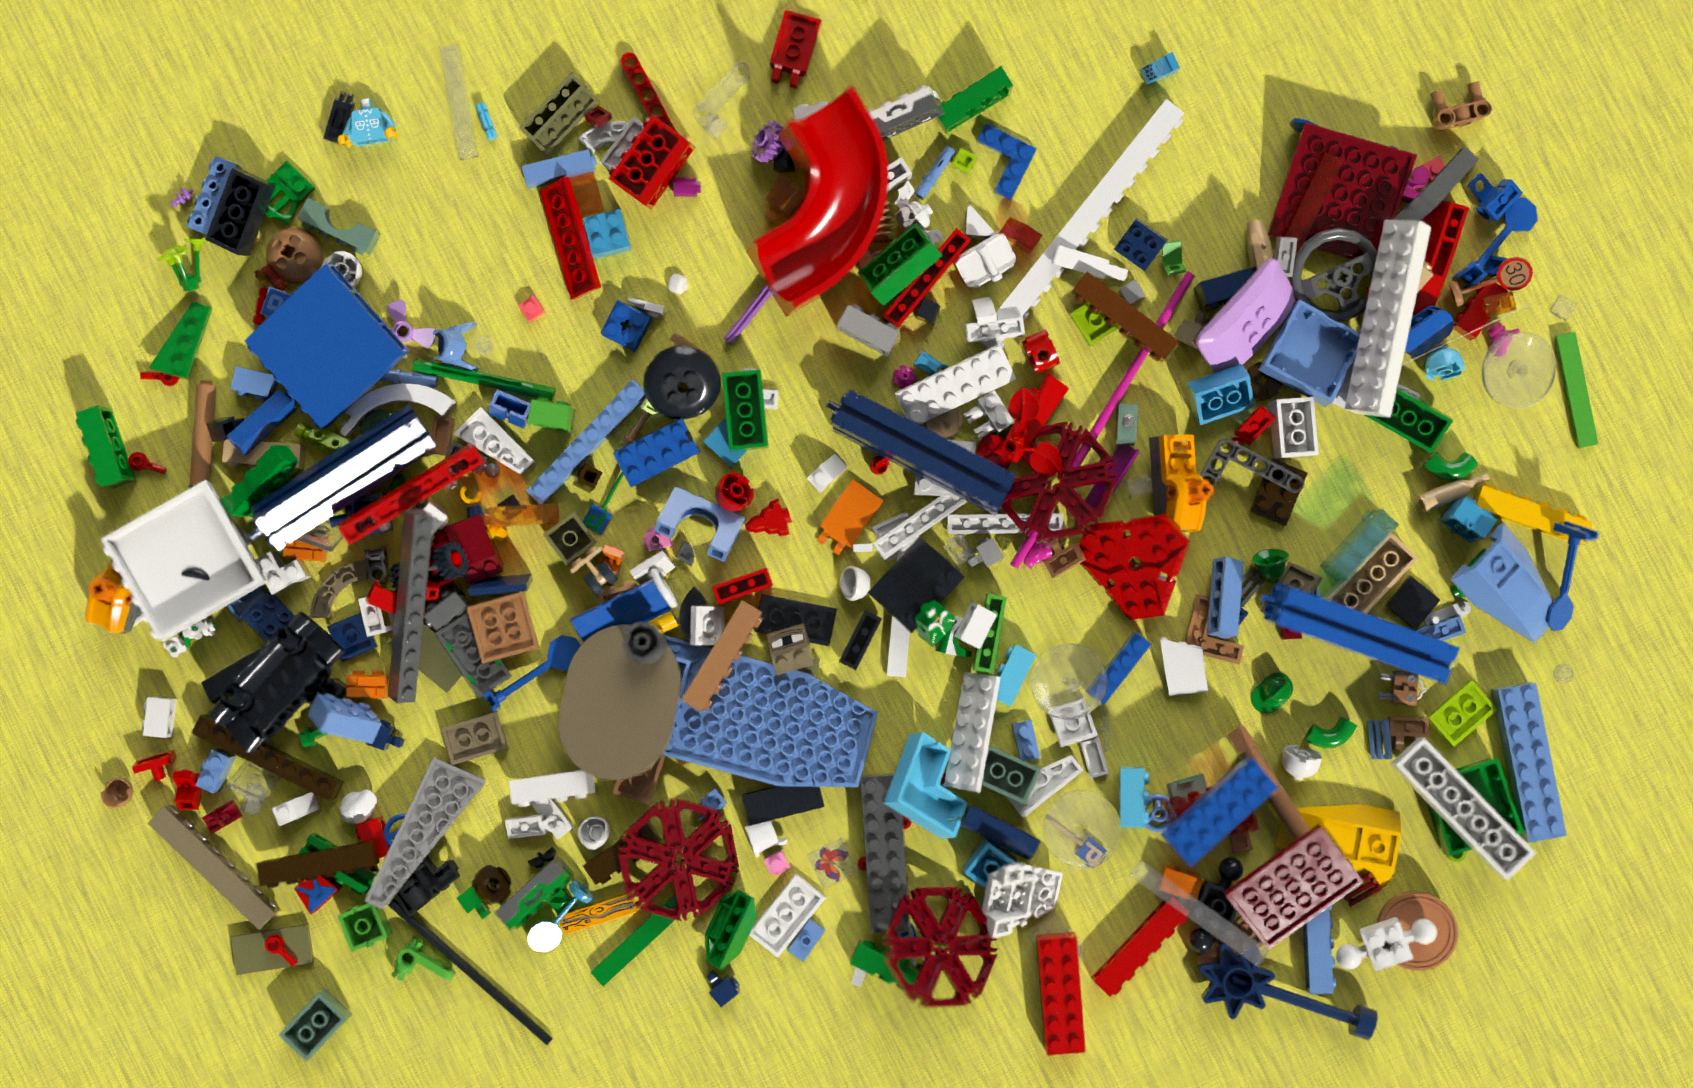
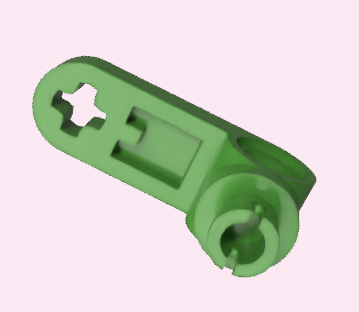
(405, 967)

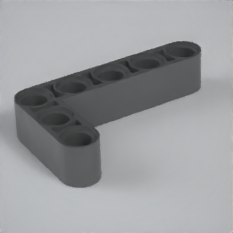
(1439, 186)
(1253, 457)

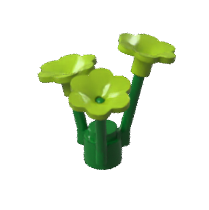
(174, 256)

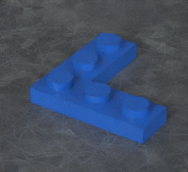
(1013, 148)

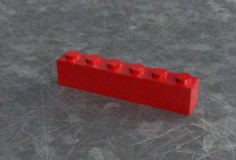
(922, 285)
(1138, 947)

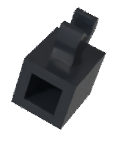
(222, 427)

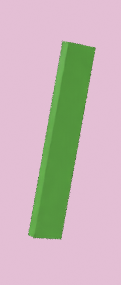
(1576, 390)

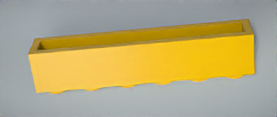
(1525, 512)

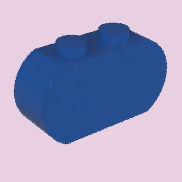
(1427, 330)

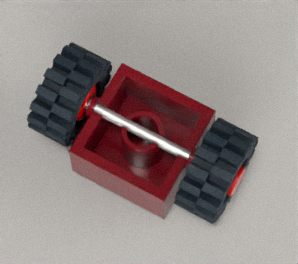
(445, 564)

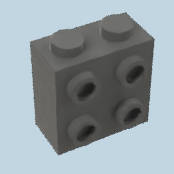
(450, 602)

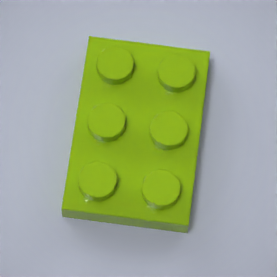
(1462, 713)

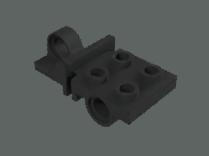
(425, 884)

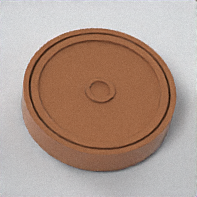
(1417, 905)

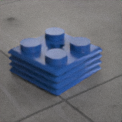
(630, 337)

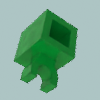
(470, 901)

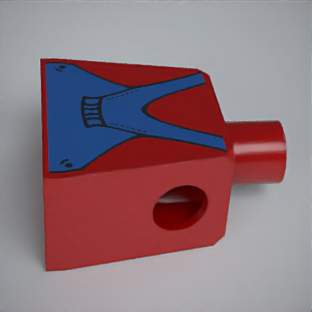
(317, 892)

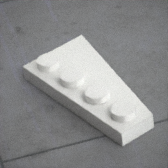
(494, 441)

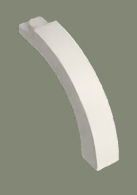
(395, 394)

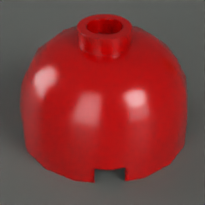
(733, 492)

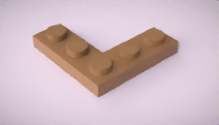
(1197, 635)

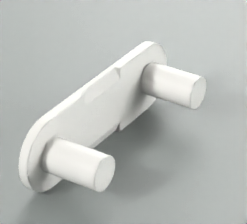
(1462, 608)

